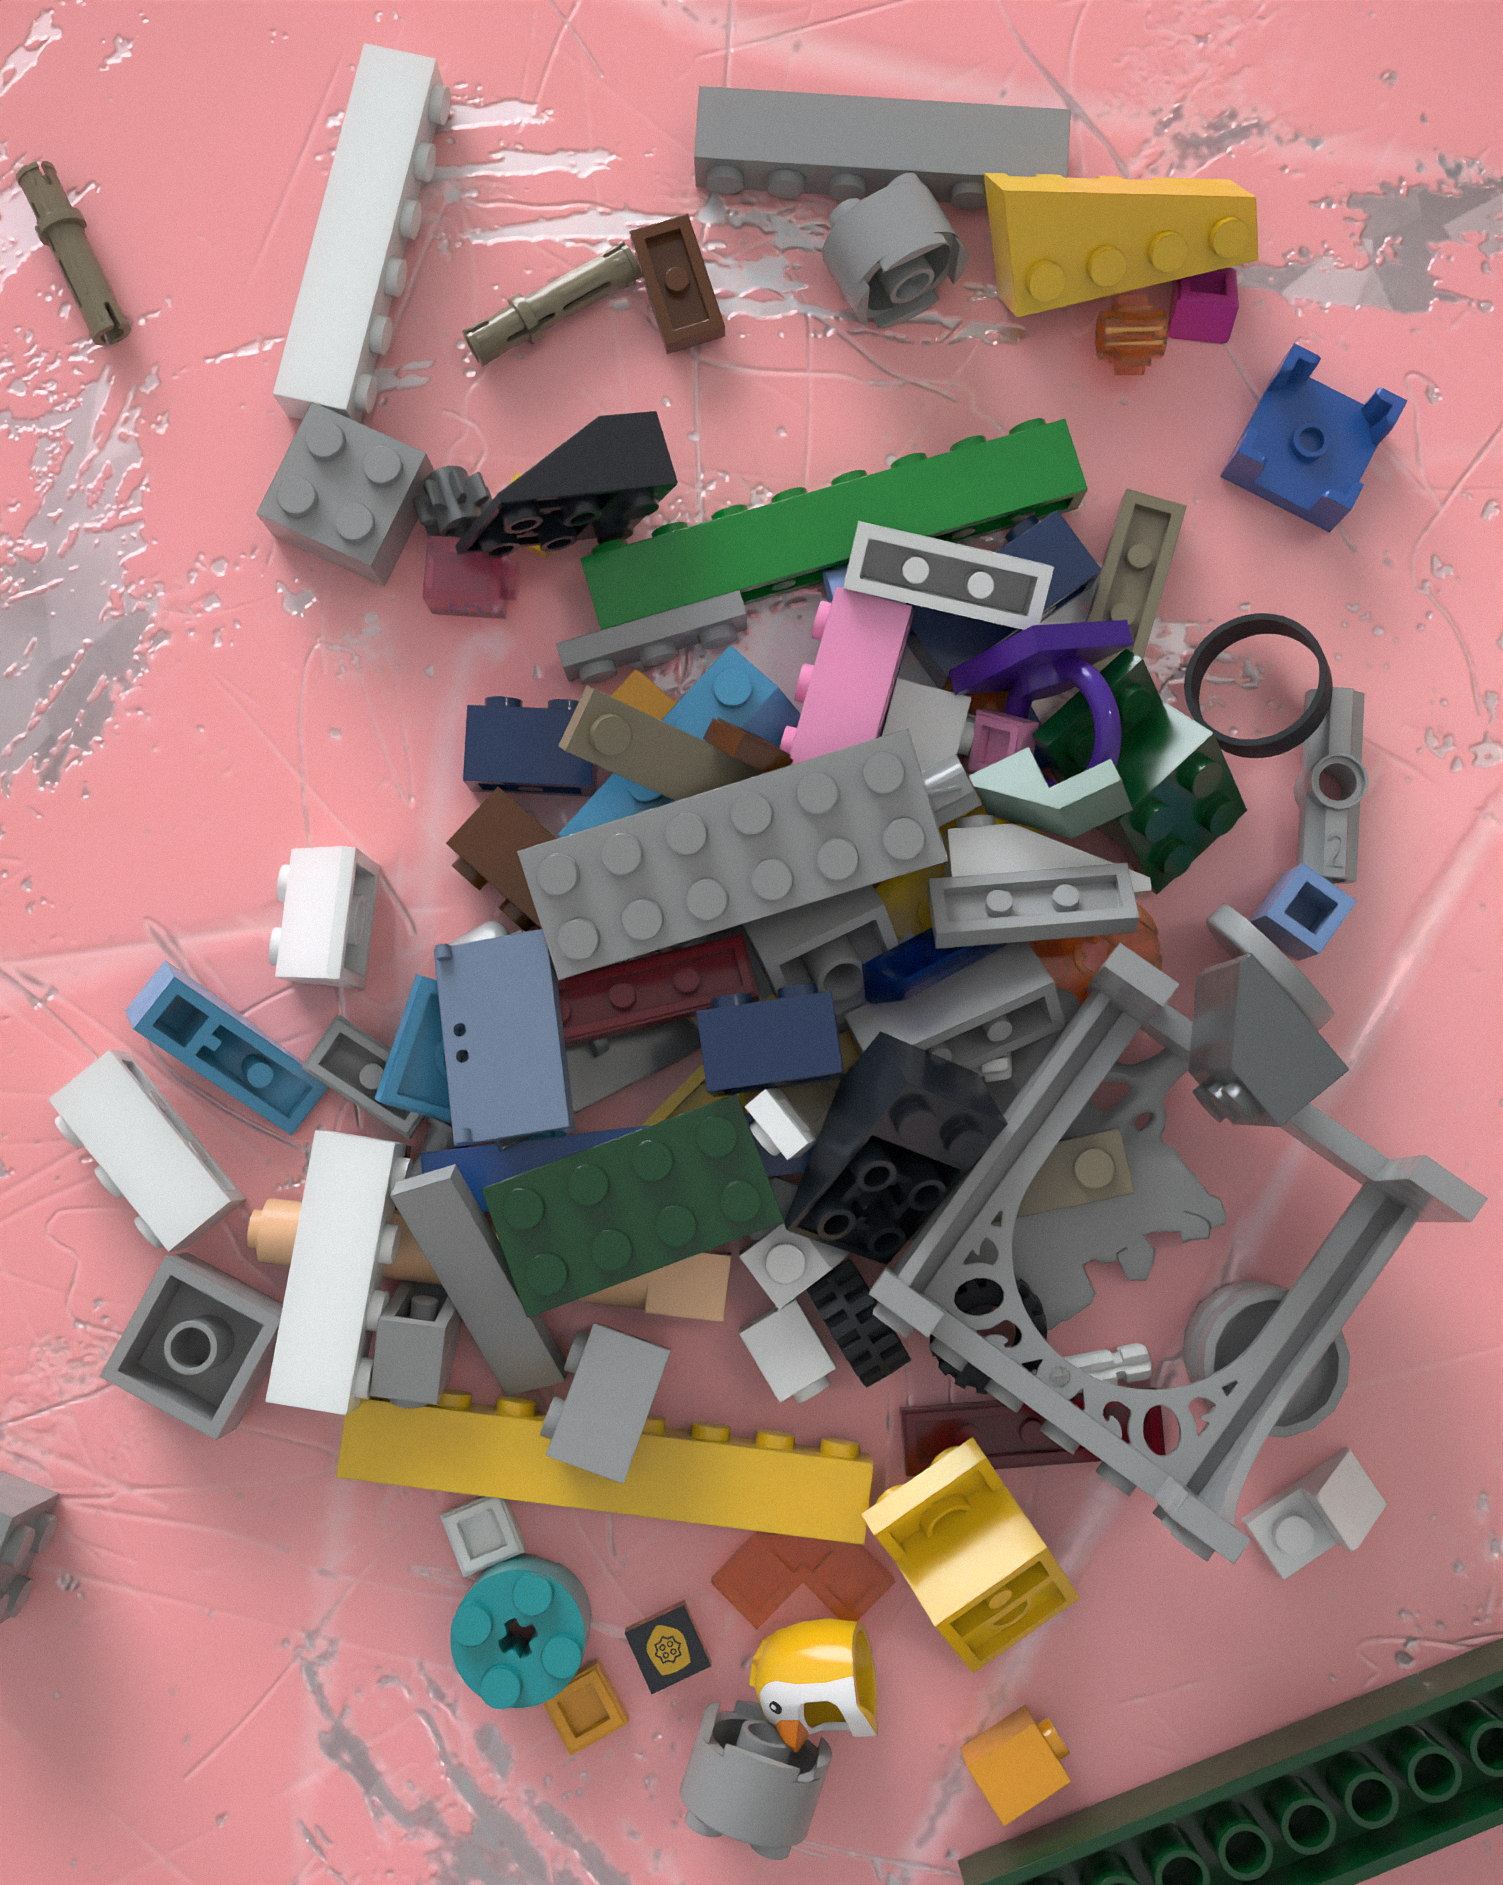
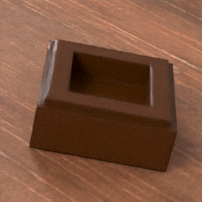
(746, 746)

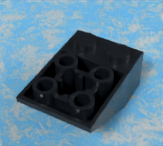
(582, 490)
(892, 1148)

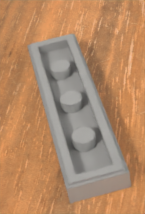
(478, 1279)

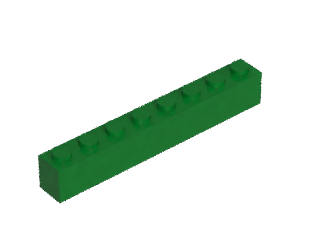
(802, 533)

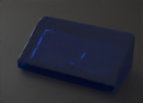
(916, 966)

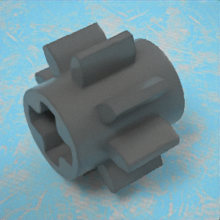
(451, 501)

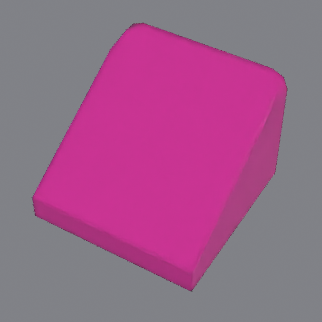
(1204, 306)

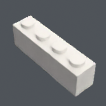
(338, 1273)

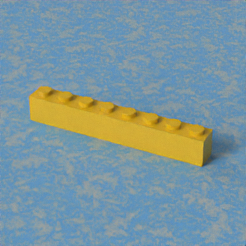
(672, 1476)

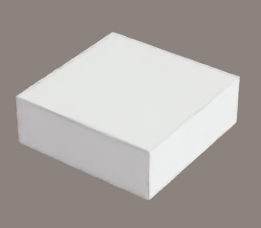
(482, 1533)

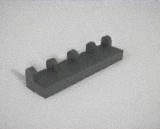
(619, 1061)

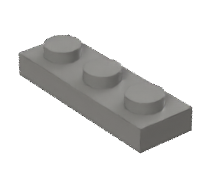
(653, 638)
(1032, 905)

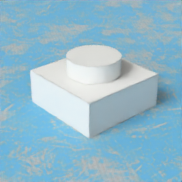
(780, 1125)

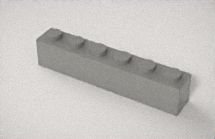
(863, 143)

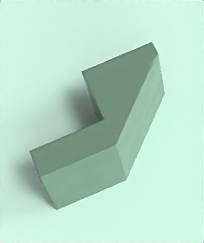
(1018, 793)

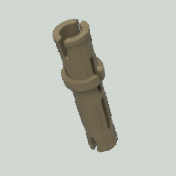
(63, 231)
(532, 315)

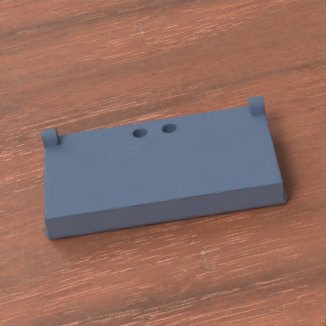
(511, 1040)

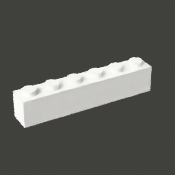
(363, 234)

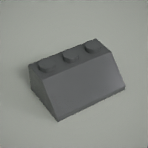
(1255, 1047)

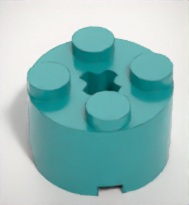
(506, 1666)

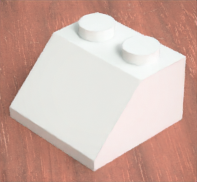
(325, 917)

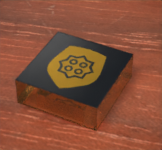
(668, 1647)

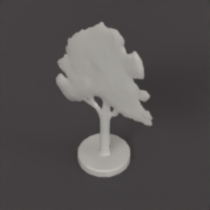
(1167, 1196)

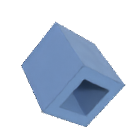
(1302, 912)

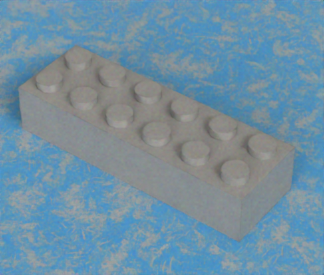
(734, 854)

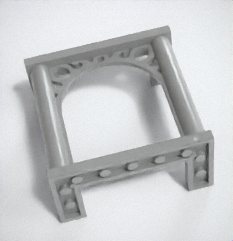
(1205, 1472)

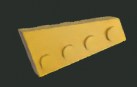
(1110, 235)

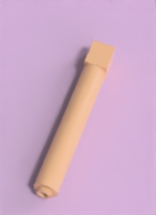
(683, 1289)

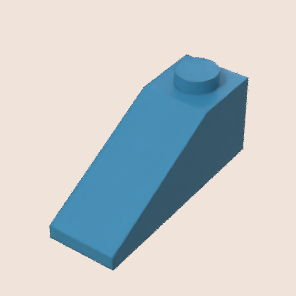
(224, 1047)

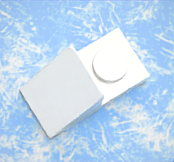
(1315, 1513)

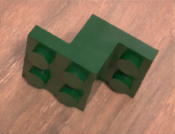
(1167, 766)

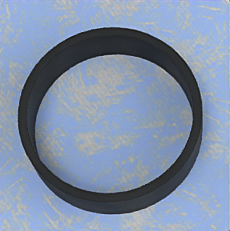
(1242, 628)

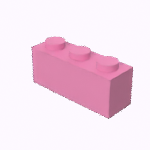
(852, 674)

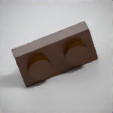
(677, 283)

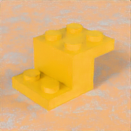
(970, 1555)

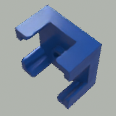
(1310, 442)

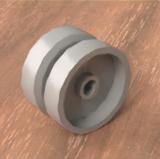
(1227, 1326)

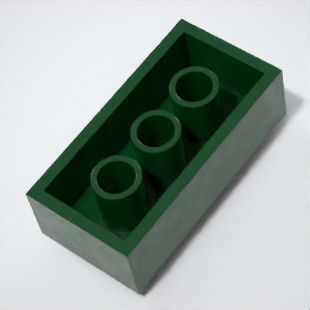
(632, 1205)

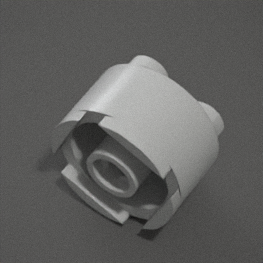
(892, 251)
(750, 1782)

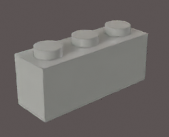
(973, 1013)

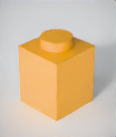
(1017, 1763)

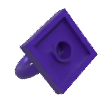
(1048, 663)

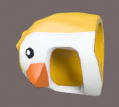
(817, 1680)

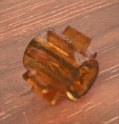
(1131, 334)

